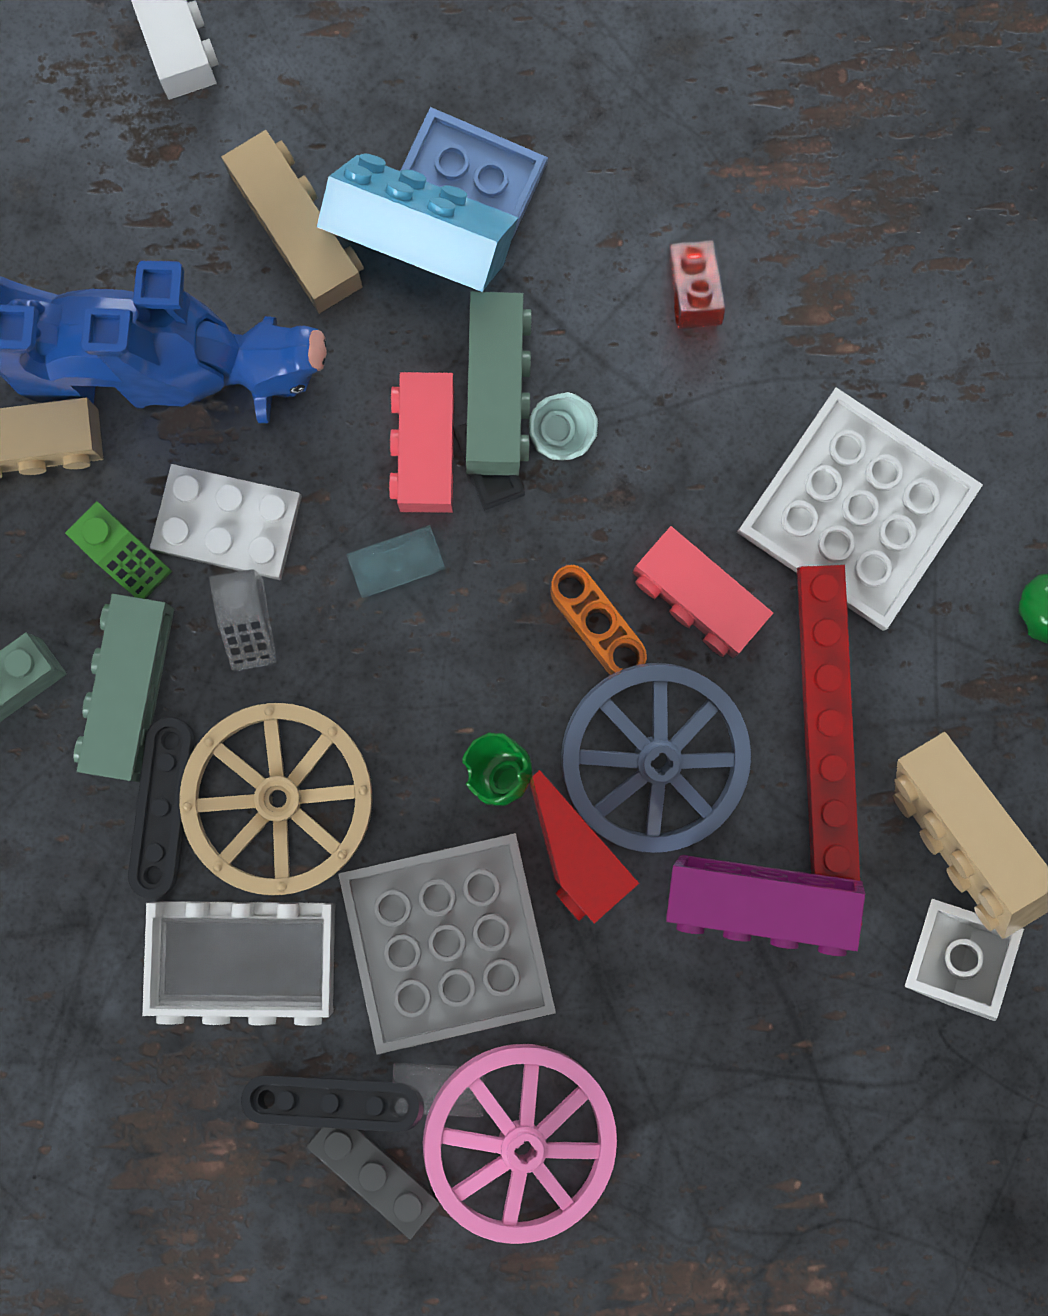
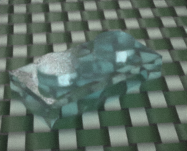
(395, 561)

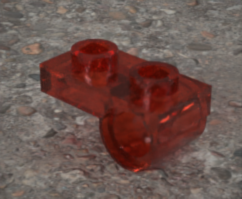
(696, 285)

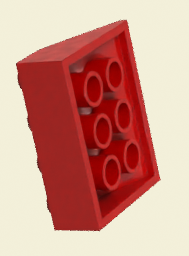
(581, 863)

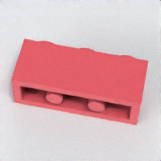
(423, 442)
(701, 593)

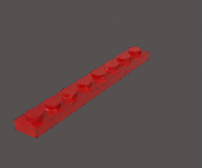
(828, 721)

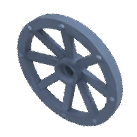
(648, 750)

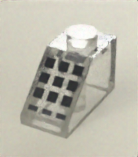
(243, 619)

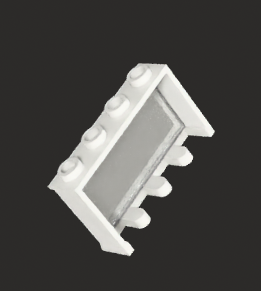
(239, 961)

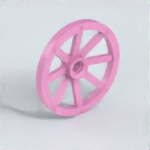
(512, 1136)

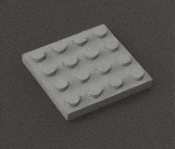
(446, 943)

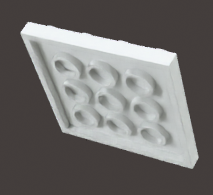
(864, 501)

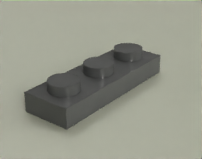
(376, 1177)

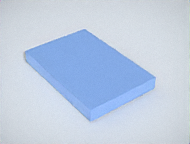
(476, 162)

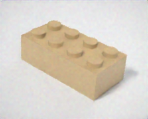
(972, 835)

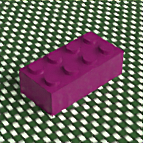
(766, 903)

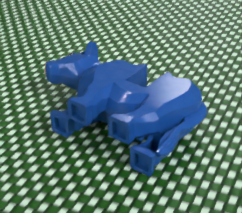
(146, 344)

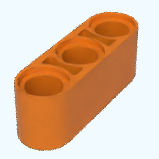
(595, 601)

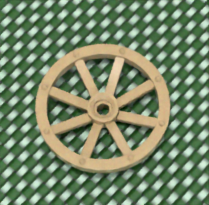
(212, 744)

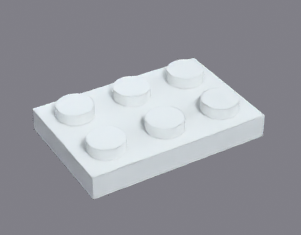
(225, 521)

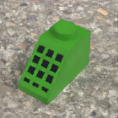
(118, 551)

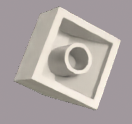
(962, 961)

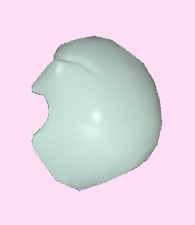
(563, 426)

